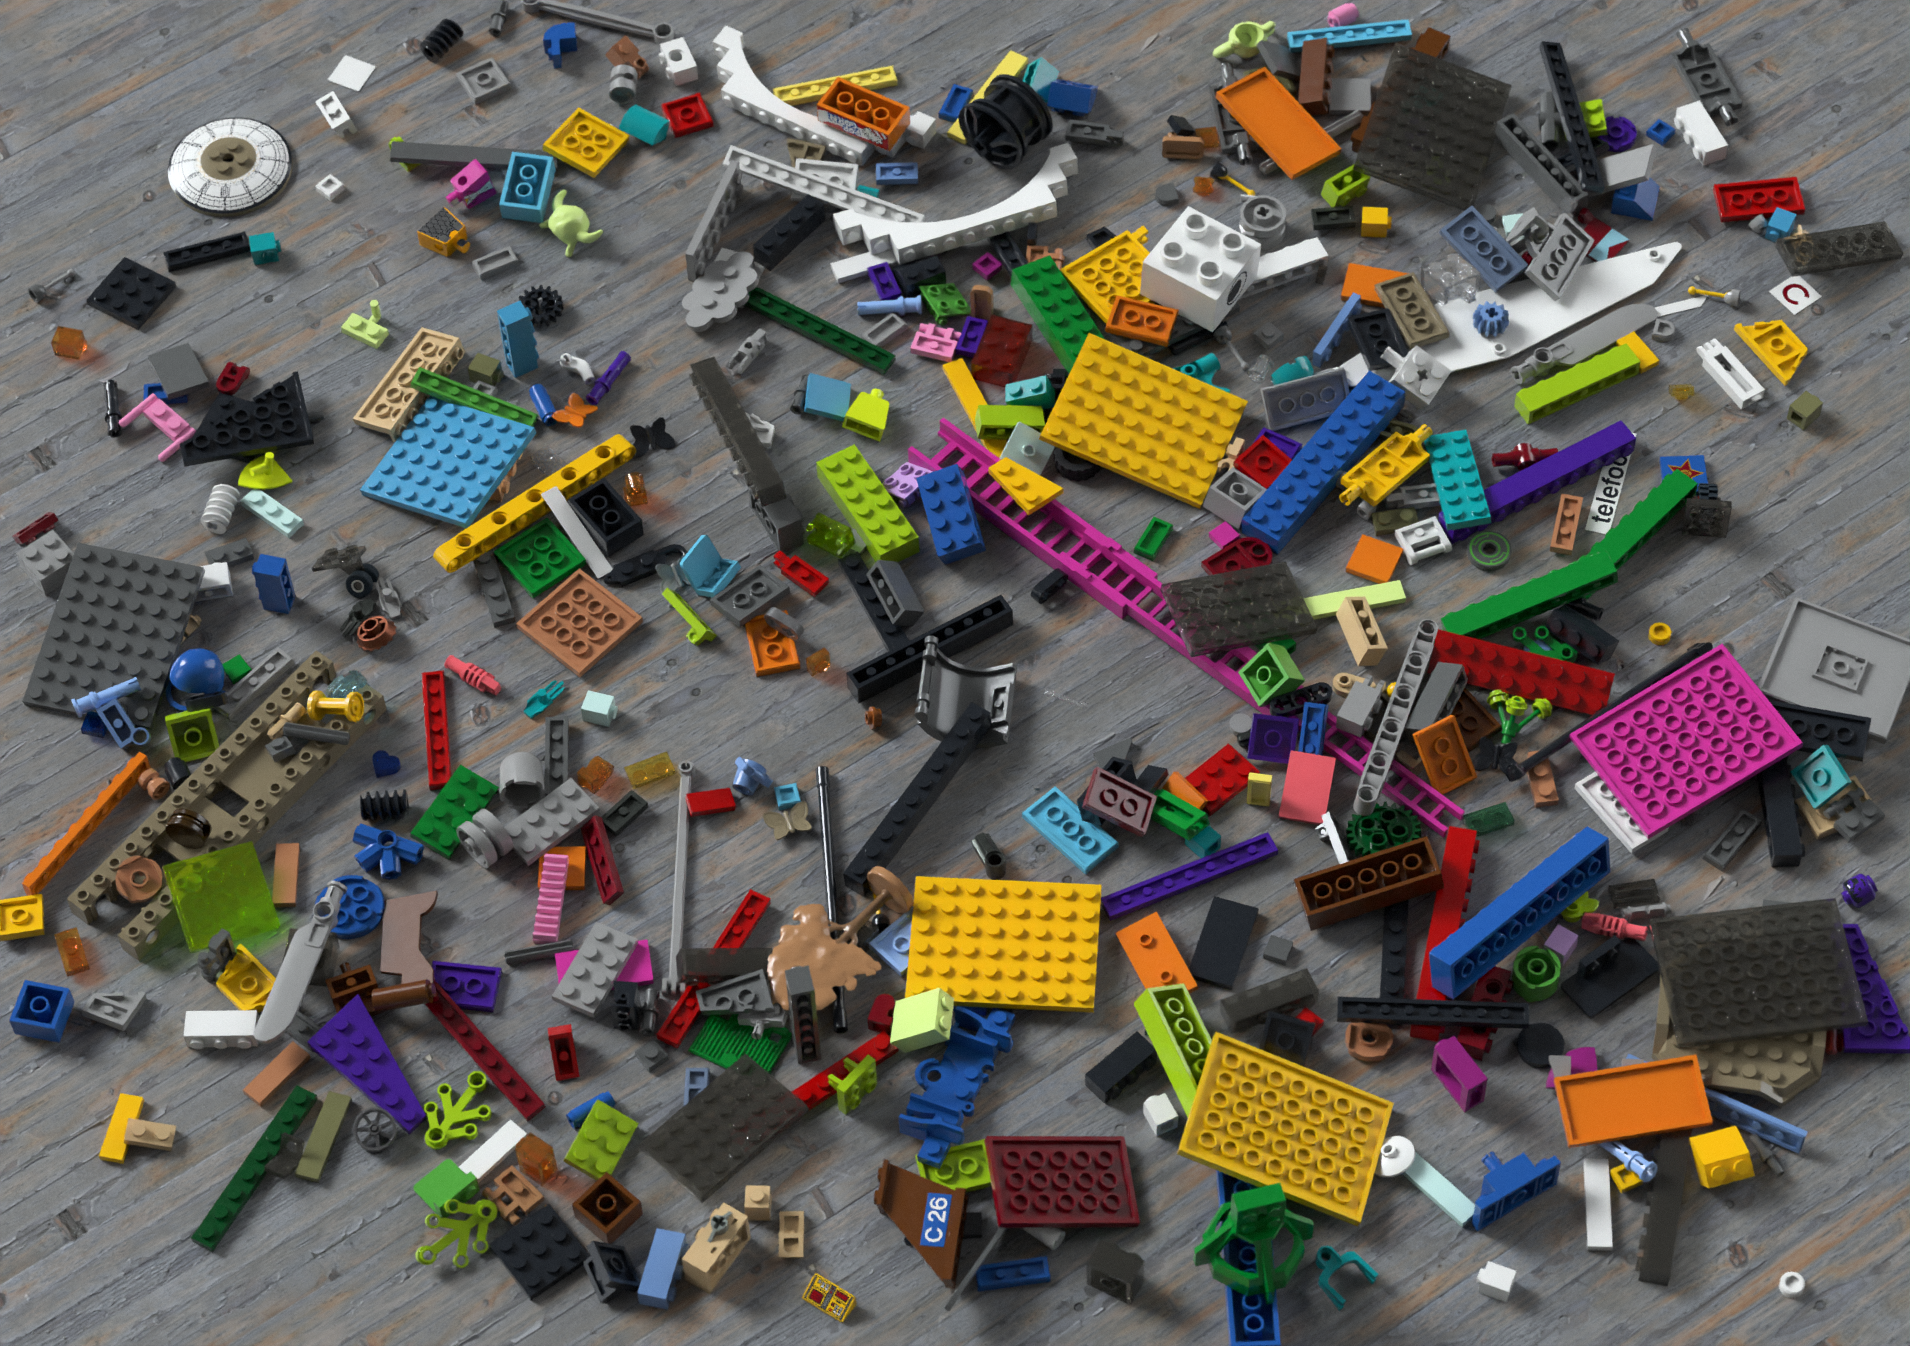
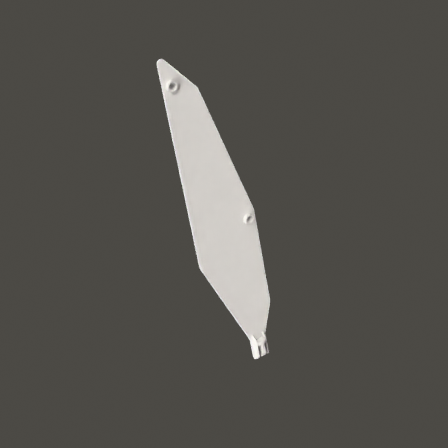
(1532, 311)

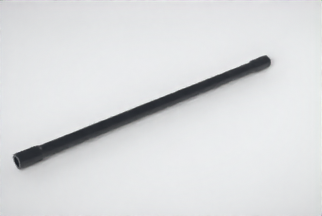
(823, 784)

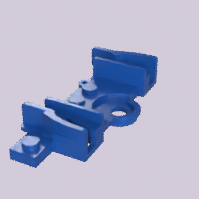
(948, 1099)

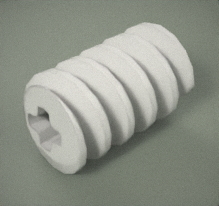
(219, 508)

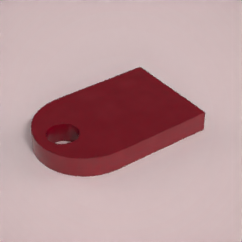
(1238, 556)

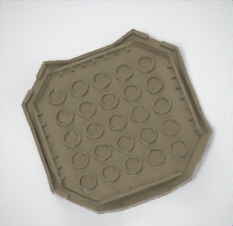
(1763, 1067)

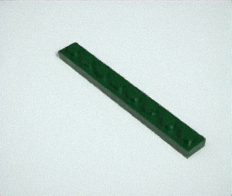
(820, 330)
(252, 1169)

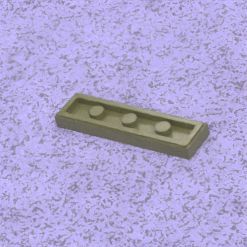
(323, 1137)

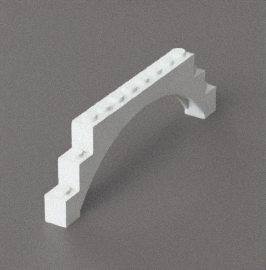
(753, 99)
(918, 240)

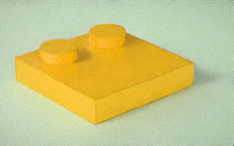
(21, 917)

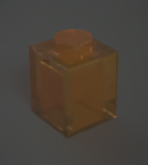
(69, 343)

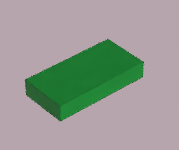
(1153, 538)

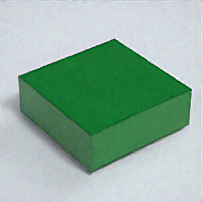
(236, 669)

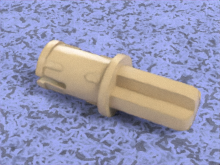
(291, 716)

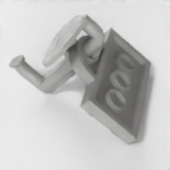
(1554, 249)

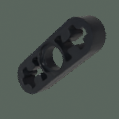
(1306, 692)

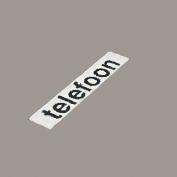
(1607, 495)

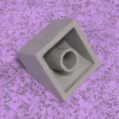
(1233, 496)

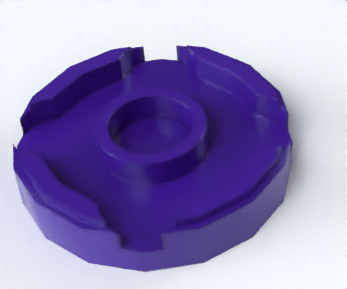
(1620, 134)

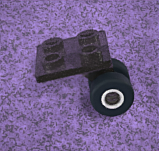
(349, 560)

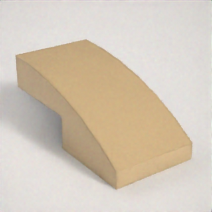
(791, 1234)

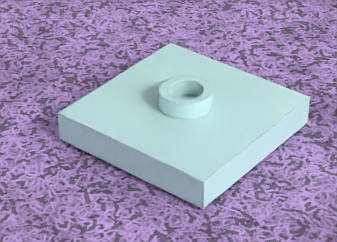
(1027, 449)

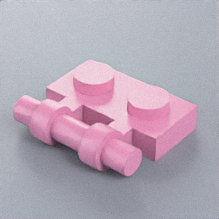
(933, 346)

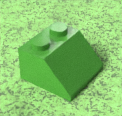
(1271, 674)

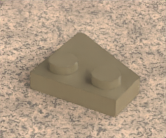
(804, 150)

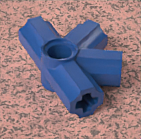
(387, 856)

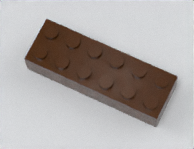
(1369, 883)

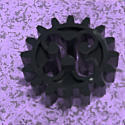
(551, 304)

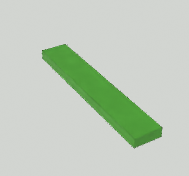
(460, 394)

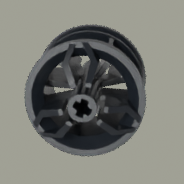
(1005, 121)

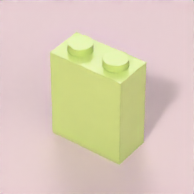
(922, 1020)

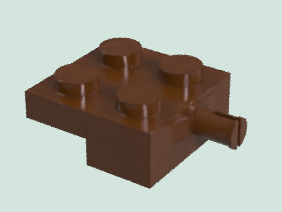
(349, 984)

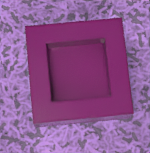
(987, 266)

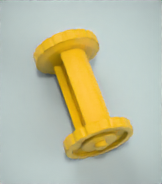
(351, 706)

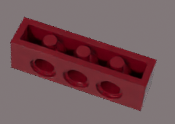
(1494, 980)

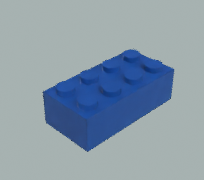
(951, 514)

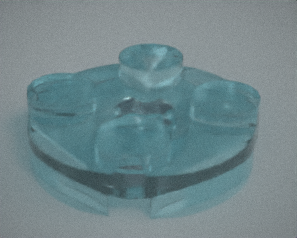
(344, 685)

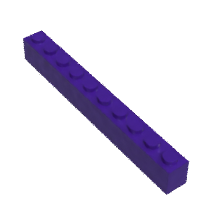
(1551, 475)

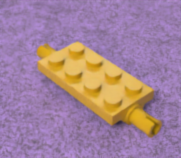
(1386, 467)

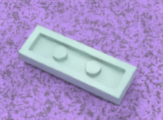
(272, 512)

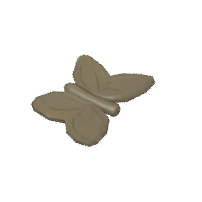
(795, 821)

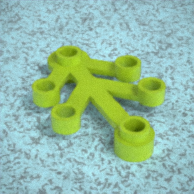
(455, 1114)
(460, 1230)

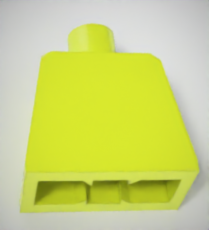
(868, 415)

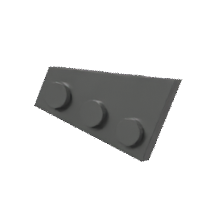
(737, 996)

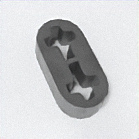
(784, 623)

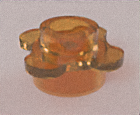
(1203, 186)

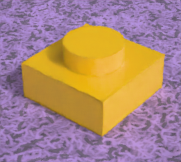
(1624, 1179)

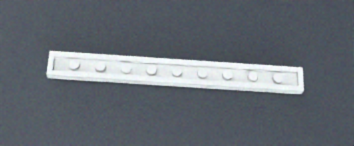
(819, 188)

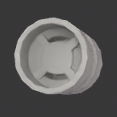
(623, 84)

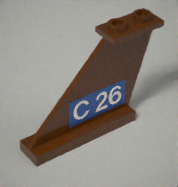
(927, 1216)

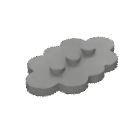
(720, 291)

